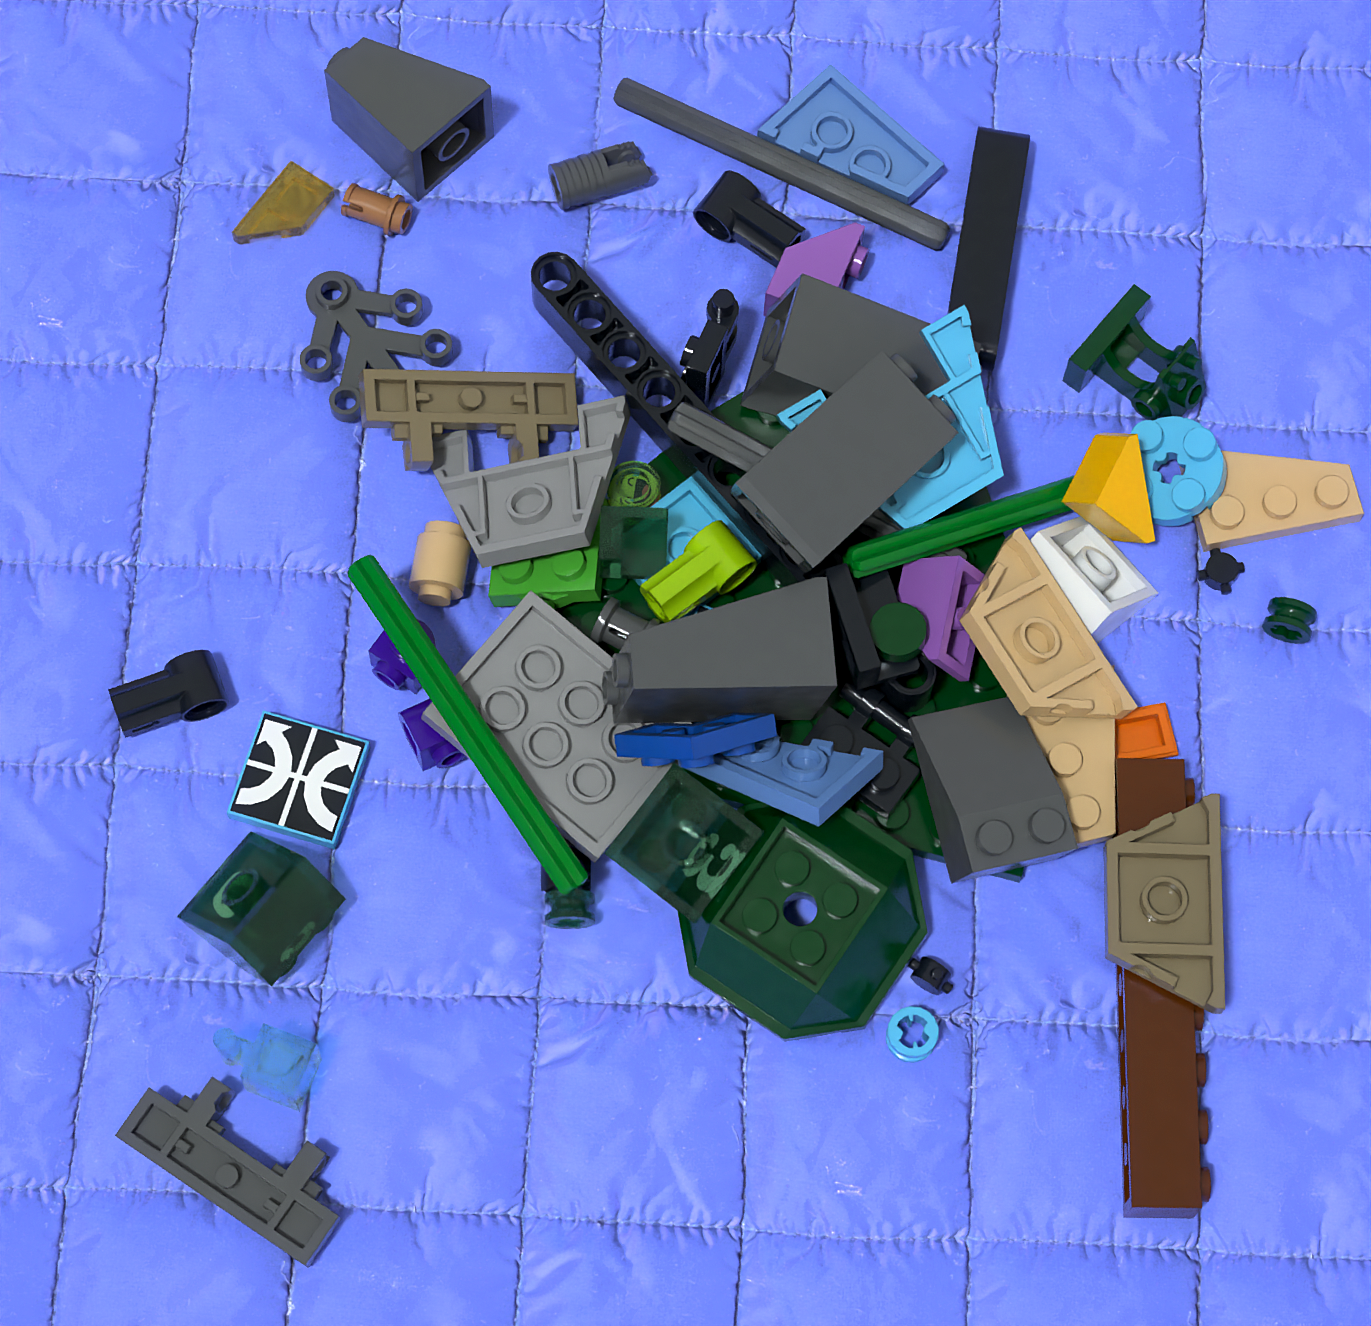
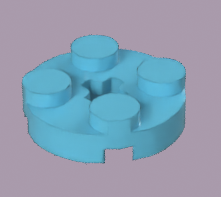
(1196, 452)

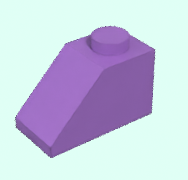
(941, 593)

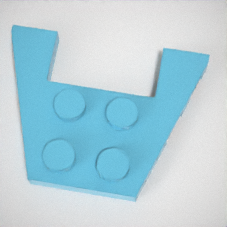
(964, 462)

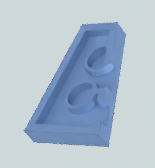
(854, 137)
(796, 778)

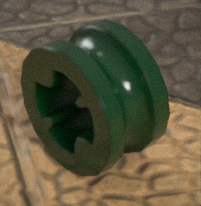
(1289, 620)

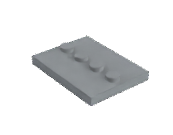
(545, 705)

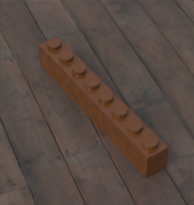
(1158, 1040)

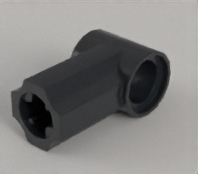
(737, 212)
(184, 690)

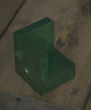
(632, 542)

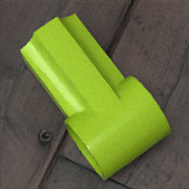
(710, 564)

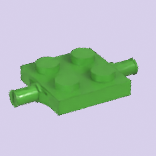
(553, 577)

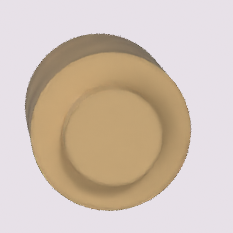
(440, 563)

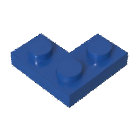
(698, 742)

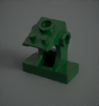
(1116, 346)

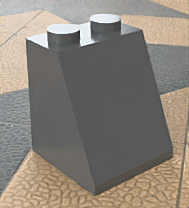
(408, 112)

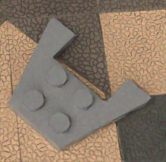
(537, 502)

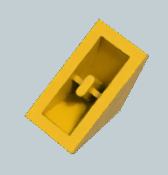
(1112, 489)

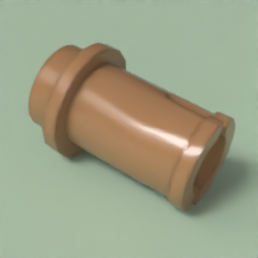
(377, 209)

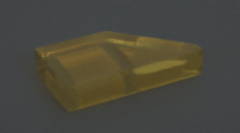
(286, 206)

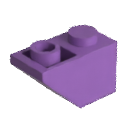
(825, 257)

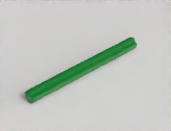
(956, 529)

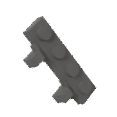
(268, 1201)

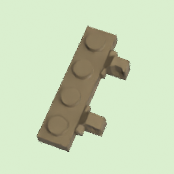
(427, 401)

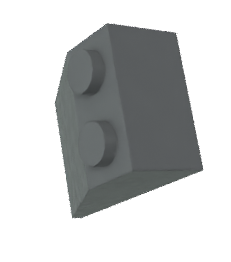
(990, 790)

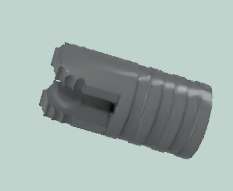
(598, 174)

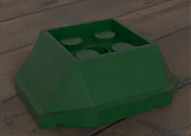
(820, 973)

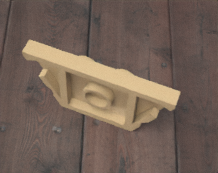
(1039, 641)

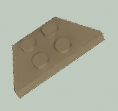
(1169, 904)

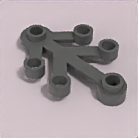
(366, 343)

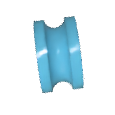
(929, 1034)

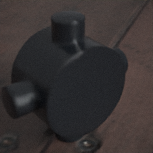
(1220, 571)
(930, 975)

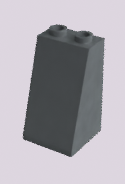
(825, 335)
(845, 460)
(738, 657)

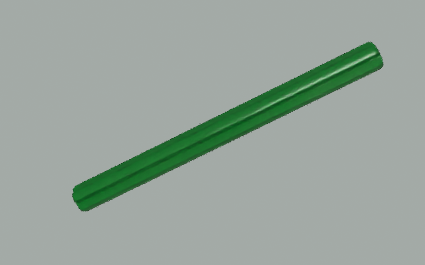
(467, 724)

